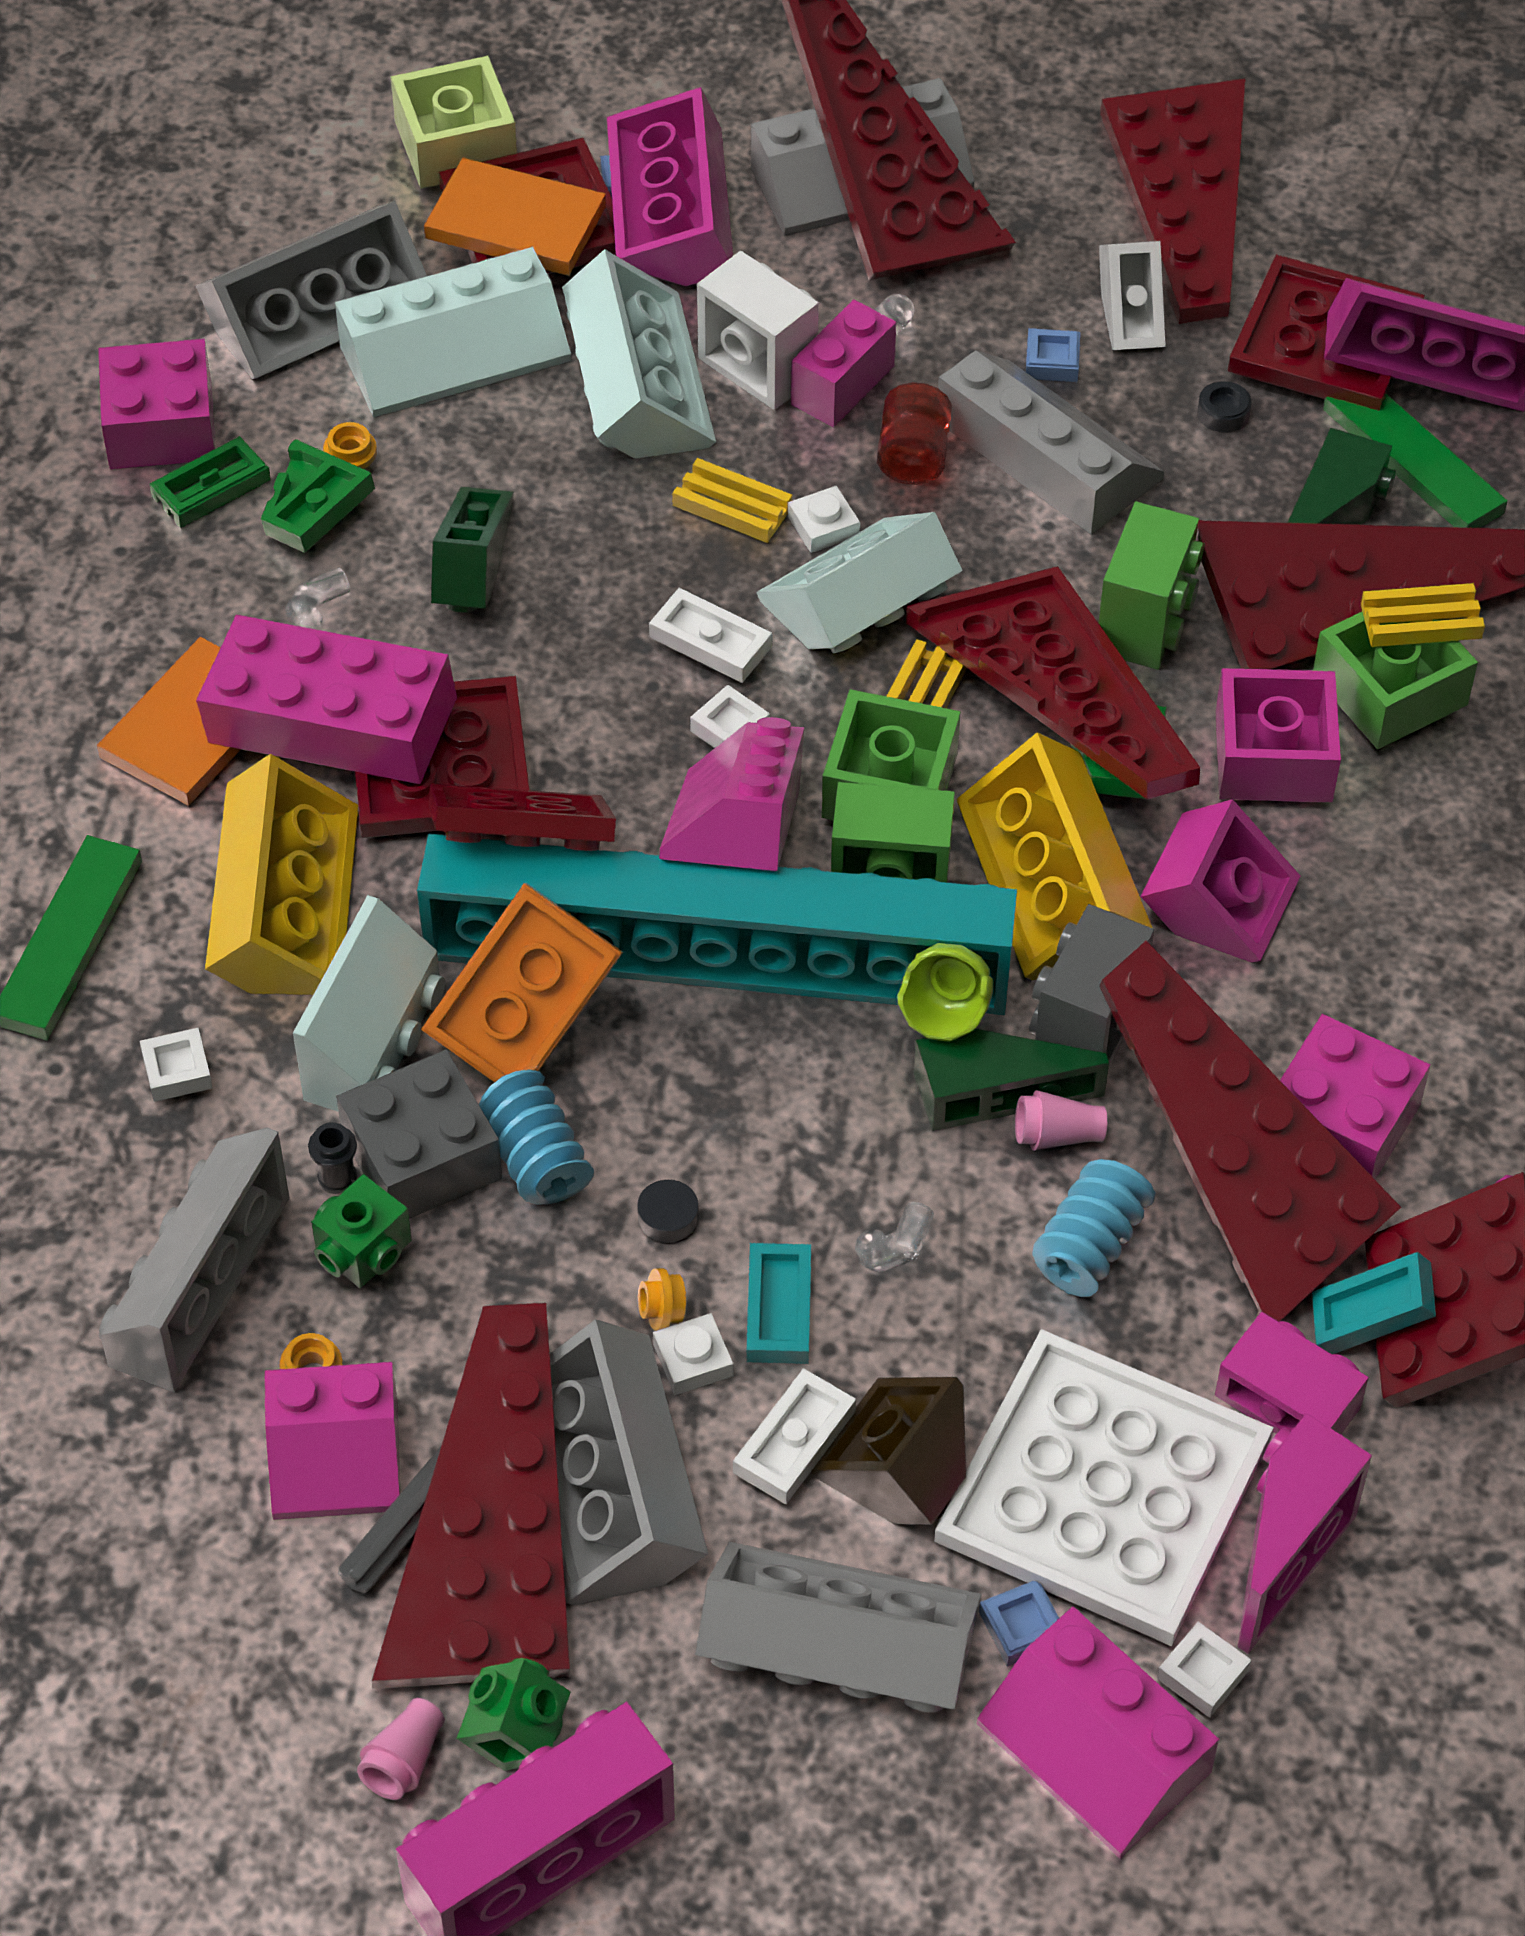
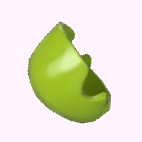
(945, 992)

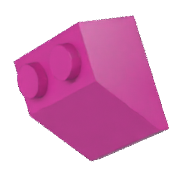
(1221, 882)
(332, 1440)

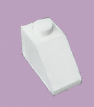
(1133, 294)

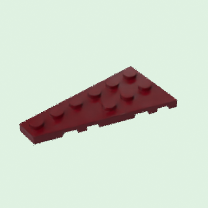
(888, 157)
(1183, 177)
(1295, 579)
(1058, 664)
(1258, 1157)
(489, 1536)

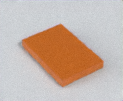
(511, 211)
(164, 733)
(522, 987)

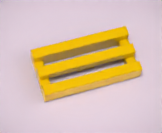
(737, 494)
(1420, 607)
(934, 662)

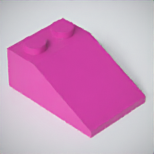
(1304, 1509)

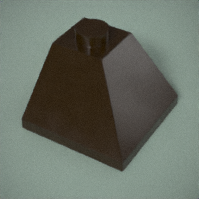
(901, 1449)

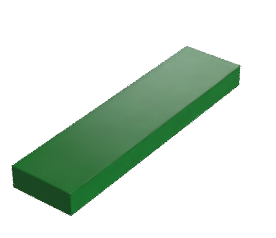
(1423, 462)
(67, 936)

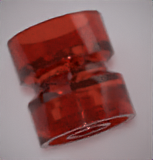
(914, 433)

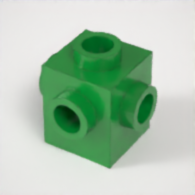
(360, 1232)
(513, 1712)

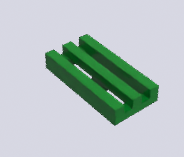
(215, 486)

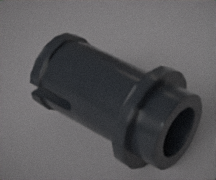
(333, 1151)

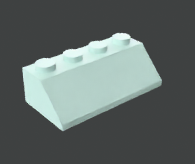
(452, 332)
(636, 360)

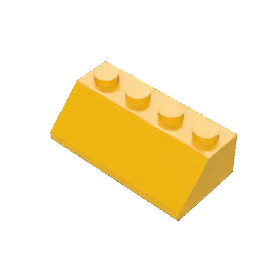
(1051, 841)
(280, 880)

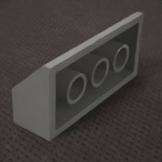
(797, 170)
(287, 299)
(1044, 441)
(197, 1260)
(618, 1468)
(837, 1626)

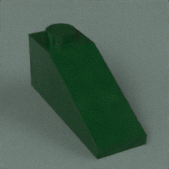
(1345, 481)
(470, 548)
(989, 1071)

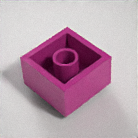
(156, 403)
(1277, 735)
(1357, 1089)

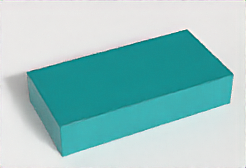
(778, 1303)
(1374, 1303)

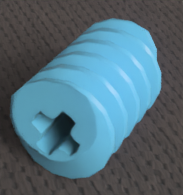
(535, 1139)
(1092, 1226)

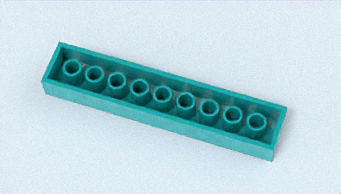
(721, 923)

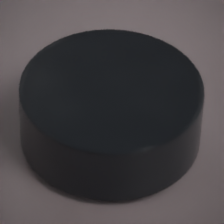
(1224, 406)
(667, 1210)

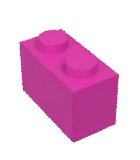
(843, 363)
(1283, 1376)

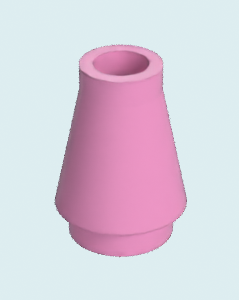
(1057, 1121)
(398, 1754)

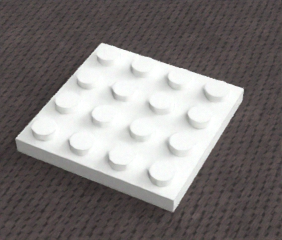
(1104, 1486)

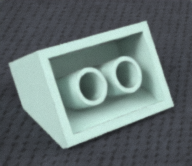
(863, 581)
(366, 1006)

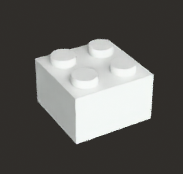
(754, 326)

